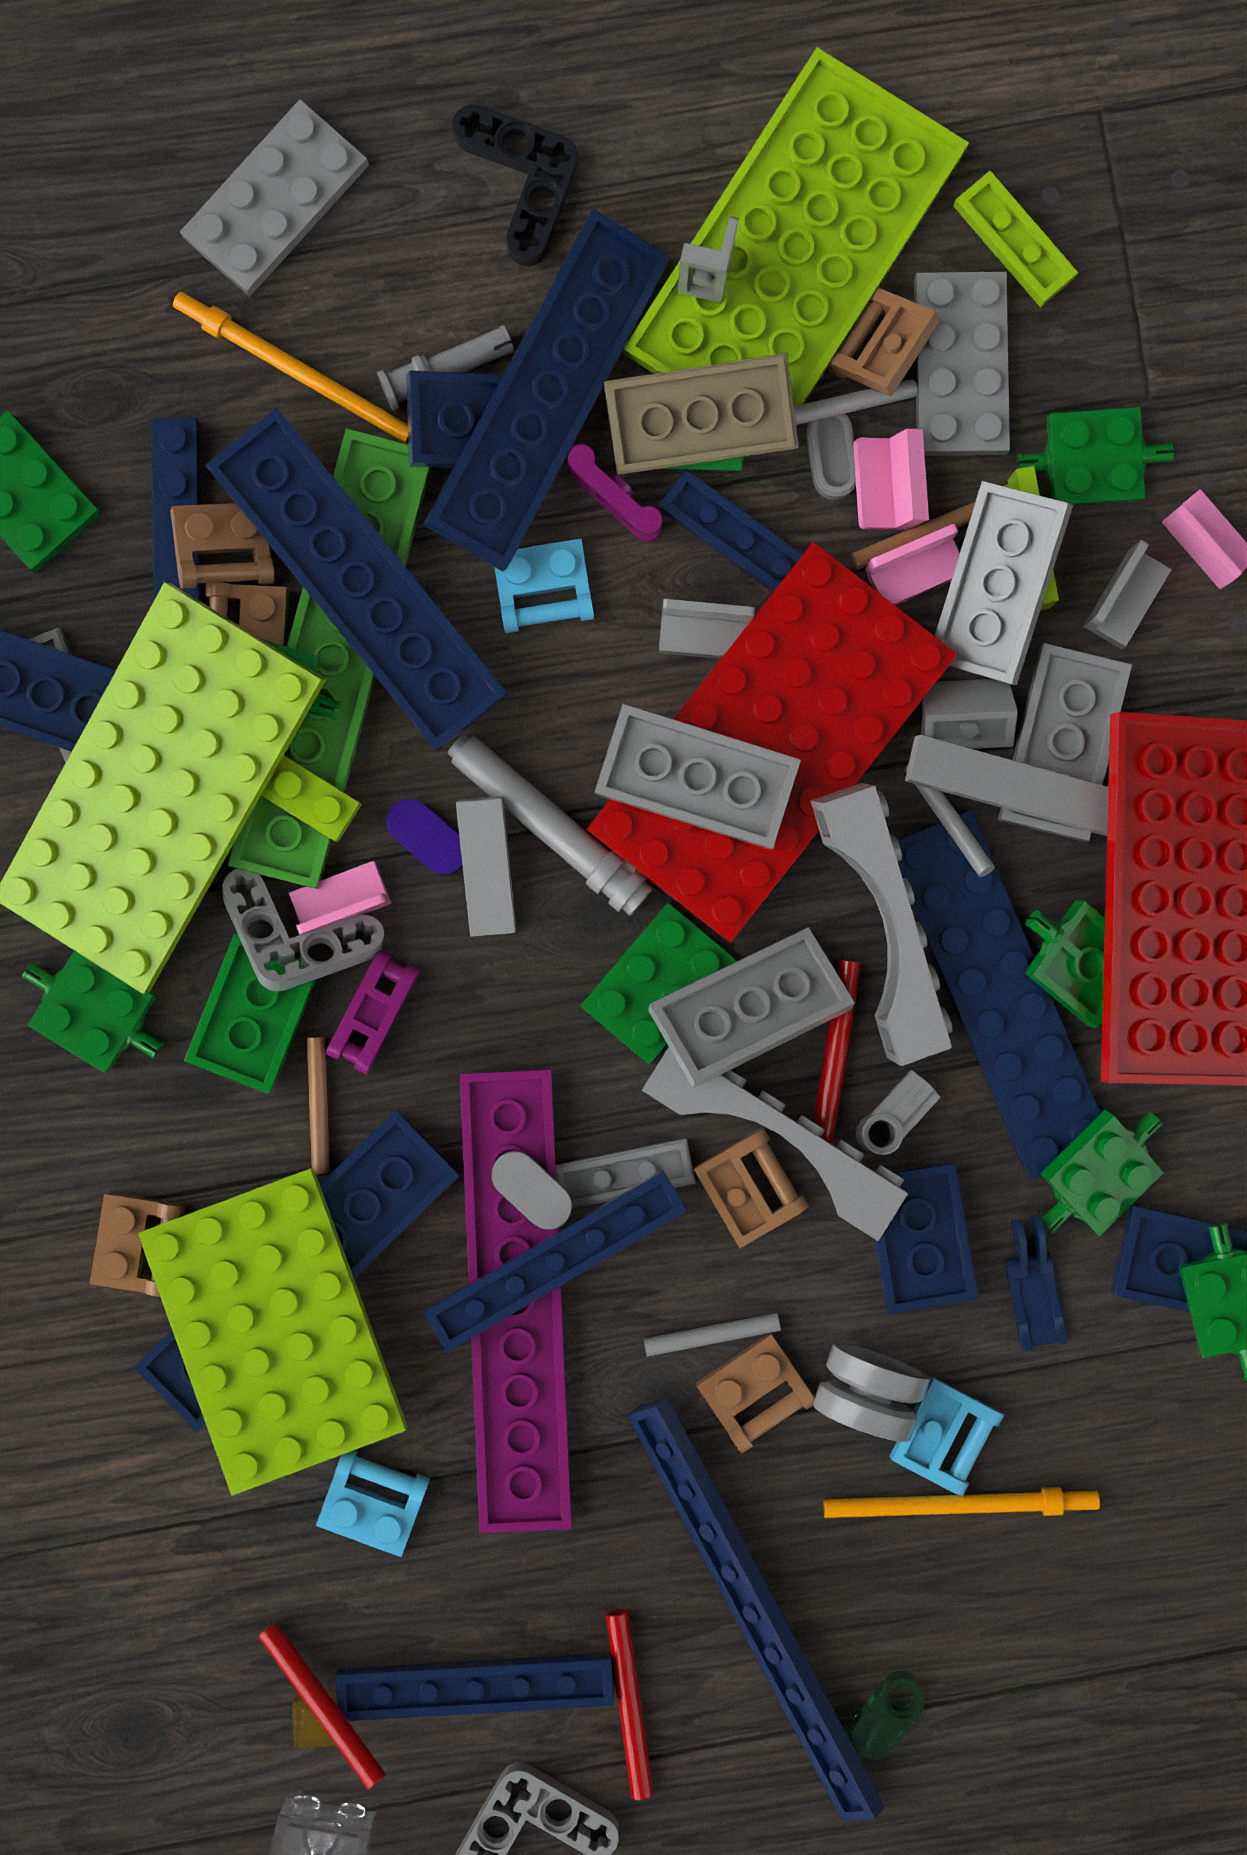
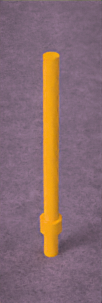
(219, 324)
(1049, 1501)

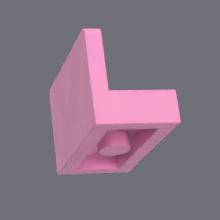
(891, 481)
(1209, 539)
(915, 566)
(340, 897)

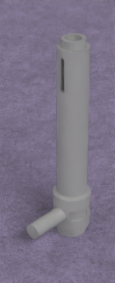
(603, 869)

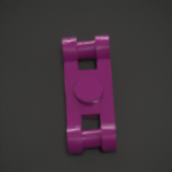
(614, 495)
(372, 1012)

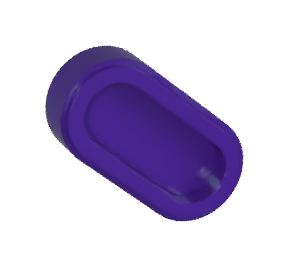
(425, 836)

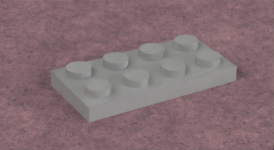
(274, 198)
(964, 364)
(1001, 580)
(1068, 723)
(697, 776)
(750, 1007)

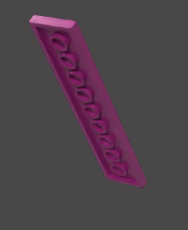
(521, 1358)

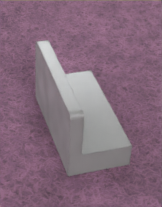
(705, 270)
(1127, 596)
(701, 627)
(970, 713)

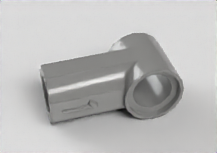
(899, 1111)

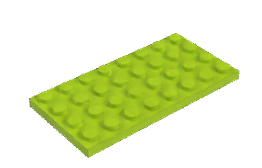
(817, 230)
(158, 787)

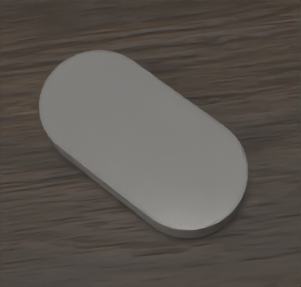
(832, 456)
(531, 1189)

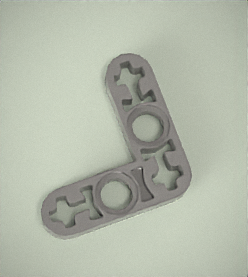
(283, 949)
(532, 1808)

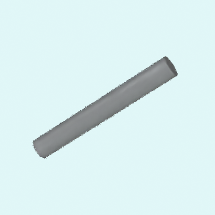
(852, 402)
(957, 830)
(712, 1334)

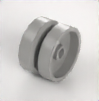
(871, 1392)

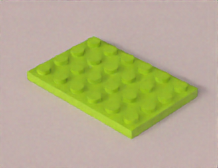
(272, 1331)

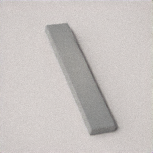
(1008, 784)

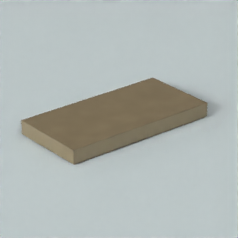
(702, 414)

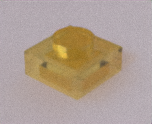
(306, 1727)

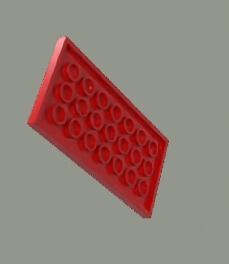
(812, 676)
(1176, 902)

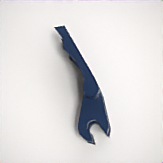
(1034, 1289)

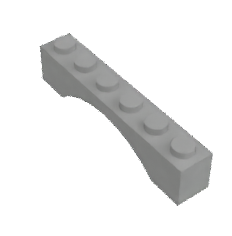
(909, 1010)
(859, 1194)

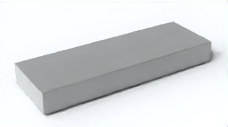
(486, 866)
(611, 1174)

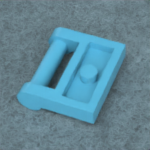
(543, 571)
(937, 1425)
(368, 1515)

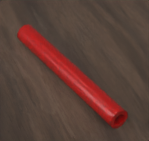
(836, 1055)
(629, 1704)
(322, 1706)

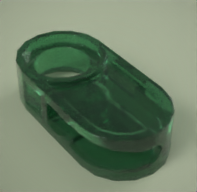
(880, 1724)

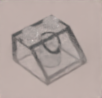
(322, 1829)

